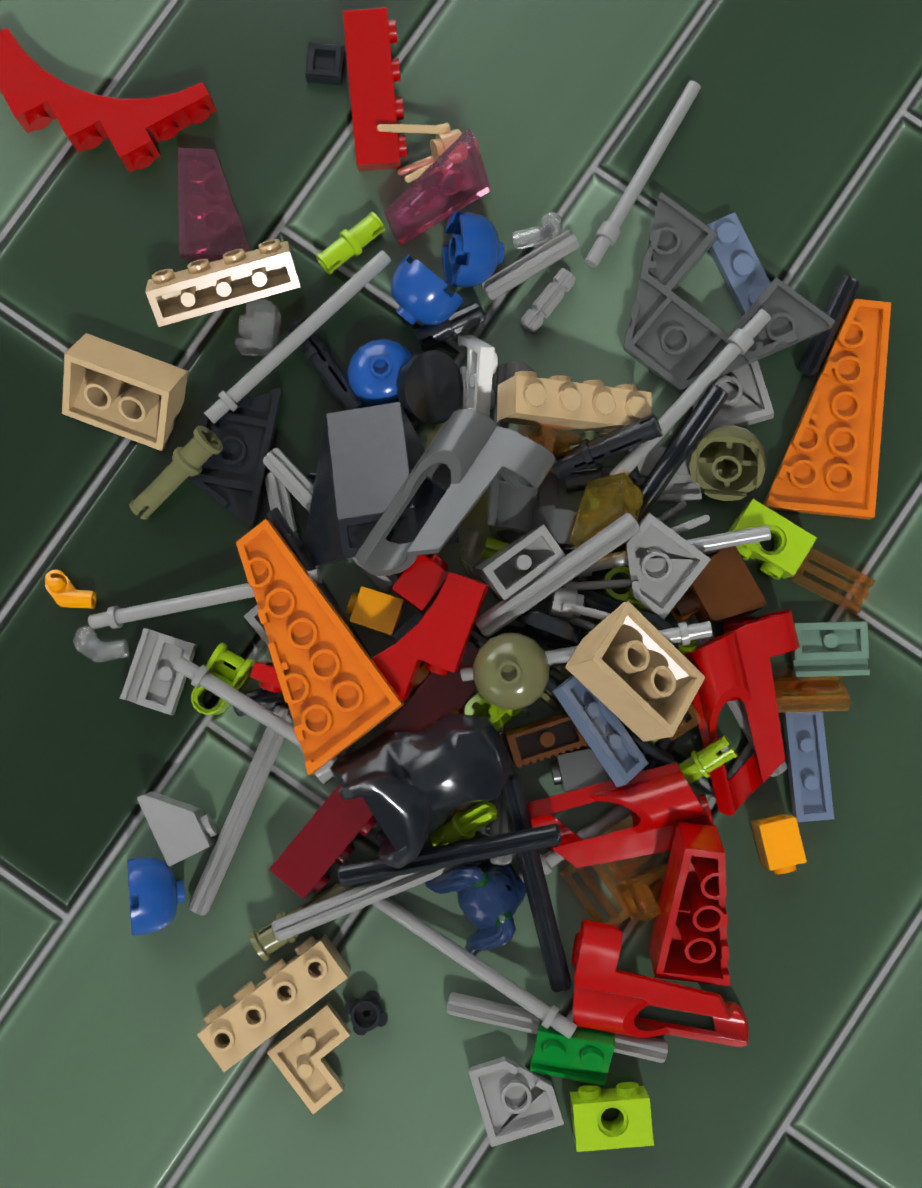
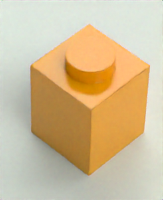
(375, 610)
(779, 843)

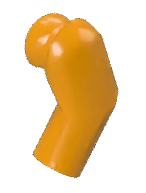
(66, 594)

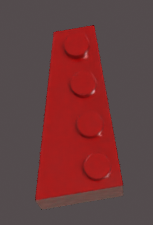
(372, 88)
(692, 928)

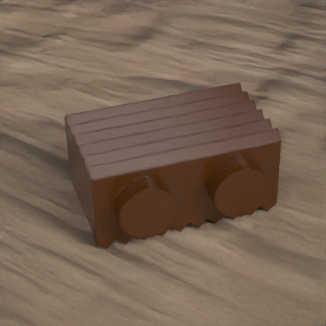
(543, 739)

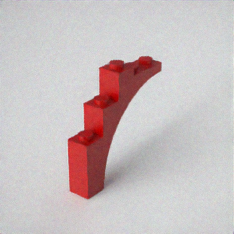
(90, 118)
(437, 639)

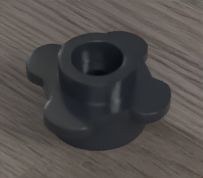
(363, 1023)

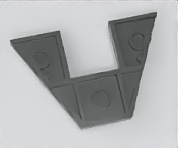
(677, 338)

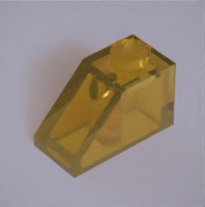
(604, 503)

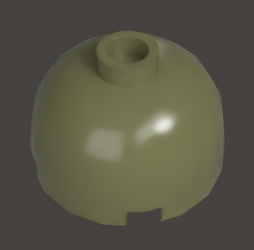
(728, 462)
(511, 671)

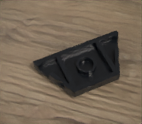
(238, 471)

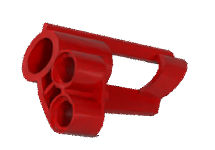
(740, 669)
(656, 804)
(612, 998)

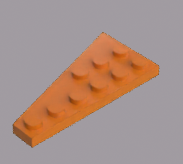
(838, 440)
(320, 664)

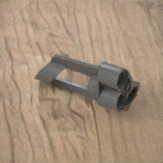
(464, 462)
(519, 512)

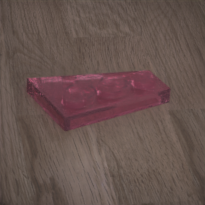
(444, 187)
(206, 211)

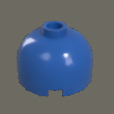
(471, 251)
(422, 294)
(376, 370)
(152, 894)

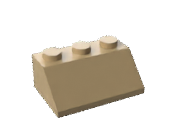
(122, 391)
(636, 673)

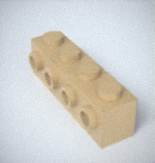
(222, 283)
(570, 404)
(274, 1001)

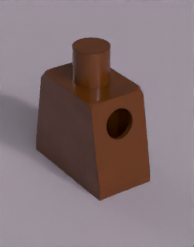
(721, 591)

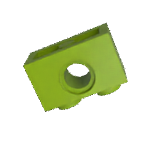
(790, 541)
(628, 1130)

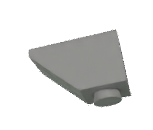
(520, 562)
(177, 826)

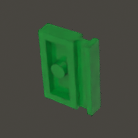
(580, 1058)

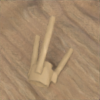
(442, 141)

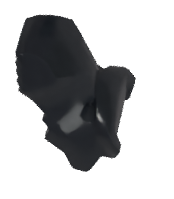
(421, 777)

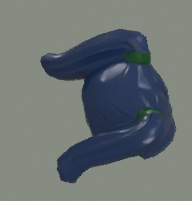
(484, 901)

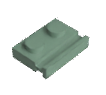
(831, 649)

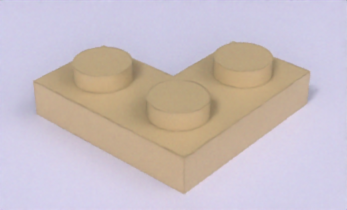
(302, 1055)

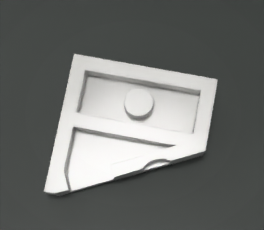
(478, 374)

